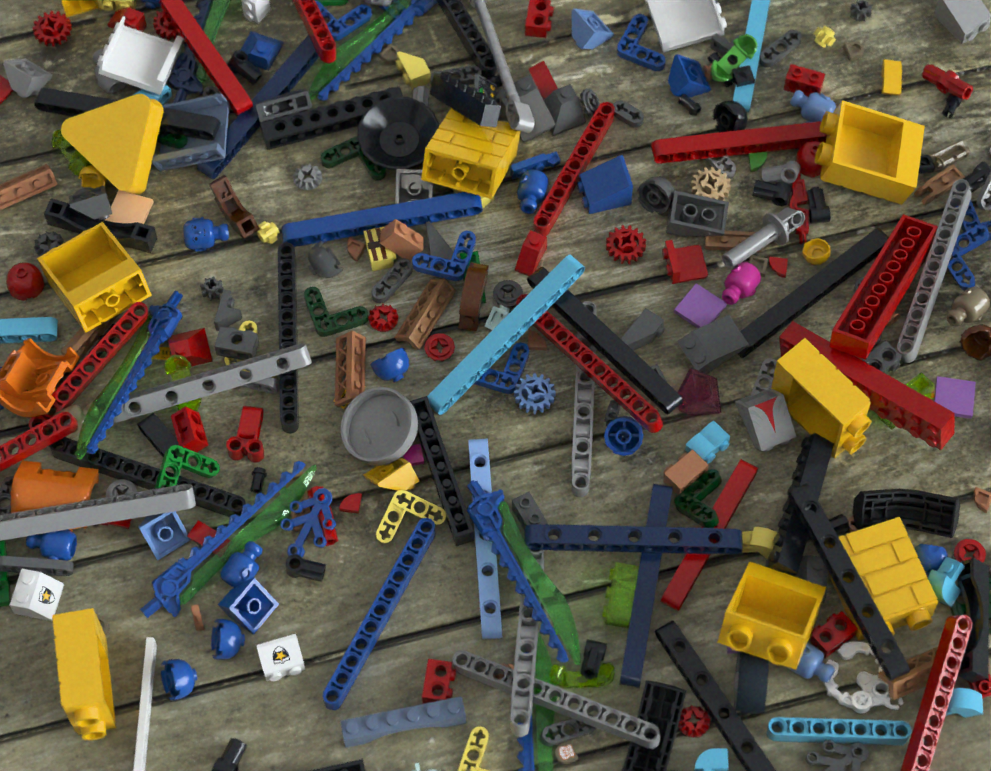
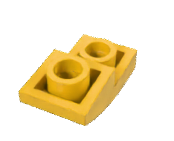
(891, 77)

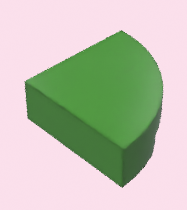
(757, 160)

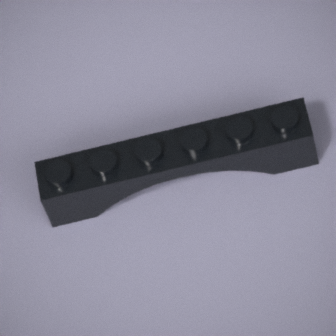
(130, 235)
(975, 590)

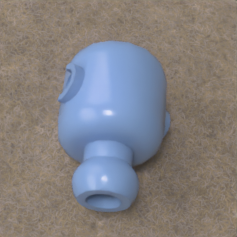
(813, 106)
(812, 664)

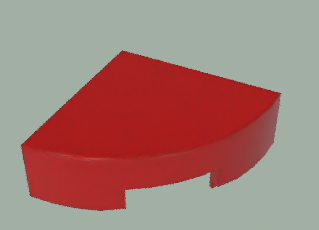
(778, 265)
(351, 503)

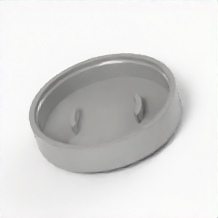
(379, 426)

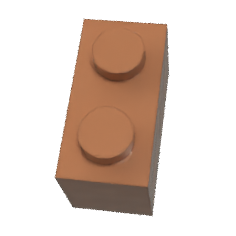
(401, 240)
(685, 471)

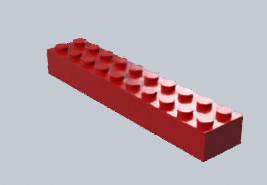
(883, 287)
(887, 395)

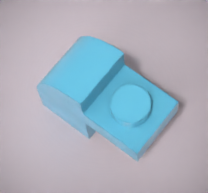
(944, 581)
(965, 702)
(713, 760)

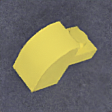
(759, 541)

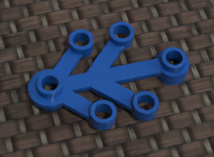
(310, 520)

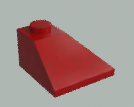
(192, 346)

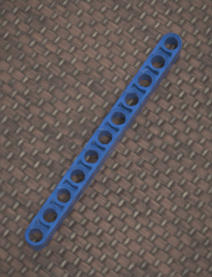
(356, 222)
(379, 621)

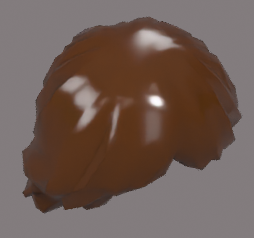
(977, 341)

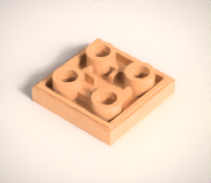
(130, 208)

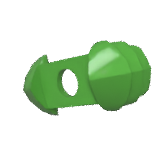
(744, 47)

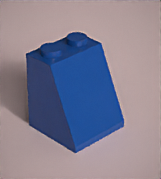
(606, 186)

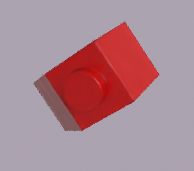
(133, 19)
(531, 253)

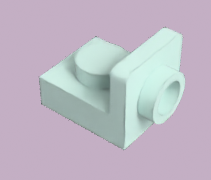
(496, 316)

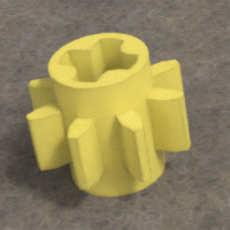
(824, 36)
(268, 232)

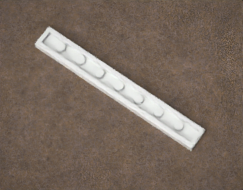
(145, 704)

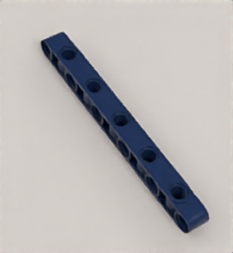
(649, 539)

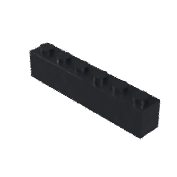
(465, 99)

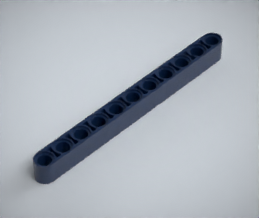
(248, 122)
(645, 593)

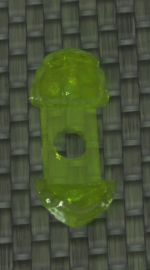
(76, 159)
(178, 368)
(567, 679)

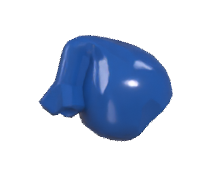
(930, 556)

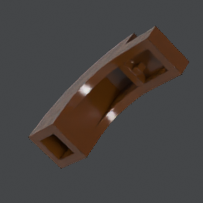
(232, 209)
(472, 296)

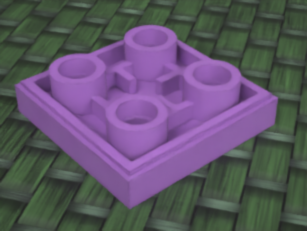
(700, 307)
(955, 395)

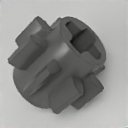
(861, 10)
(212, 288)

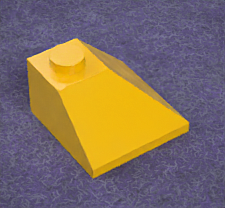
(394, 476)

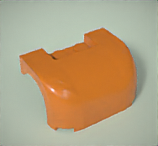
(31, 378)
(44, 488)

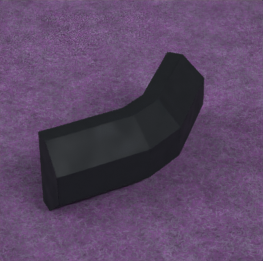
(916, 508)
(660, 706)

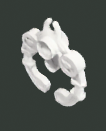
(870, 684)

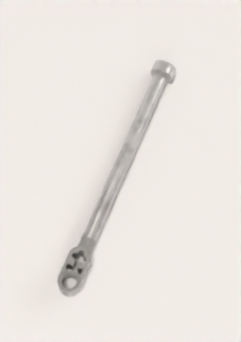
(518, 113)

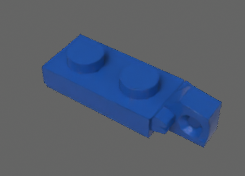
(535, 163)

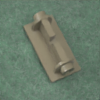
(949, 155)

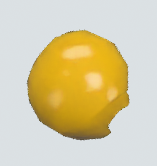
(91, 177)
(816, 251)

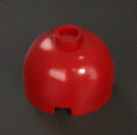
(806, 159)
(24, 281)

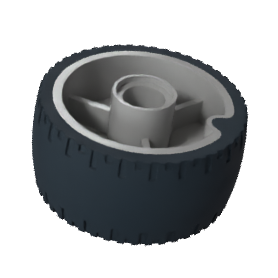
(750, 683)

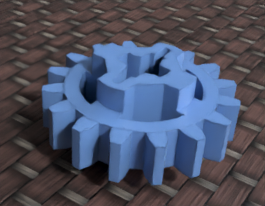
(535, 394)

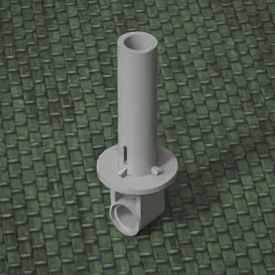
(775, 229)

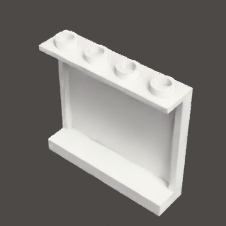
(685, 21)
(139, 58)

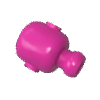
(741, 283)

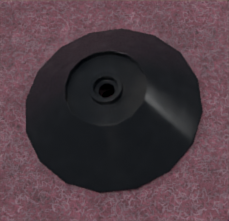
(392, 120)

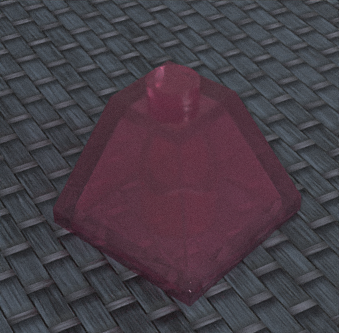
(699, 394)

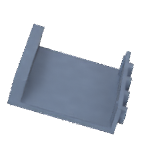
(197, 149)

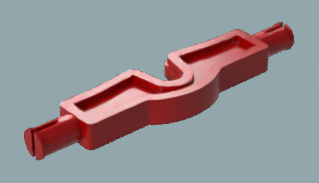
(799, 197)

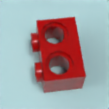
(538, 21)
(804, 80)
(189, 429)
(836, 637)
(433, 682)

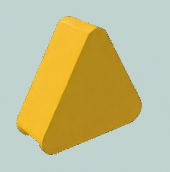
(118, 139)

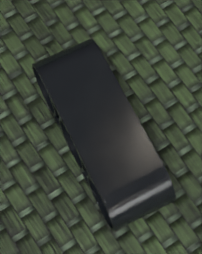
(157, 434)

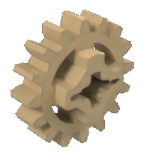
(711, 180)

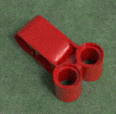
(247, 436)

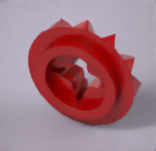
(381, 324)
(445, 341)
(969, 545)
(687, 728)

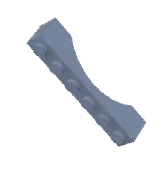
(434, 714)

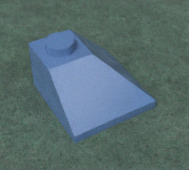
(589, 29)
(163, 533)

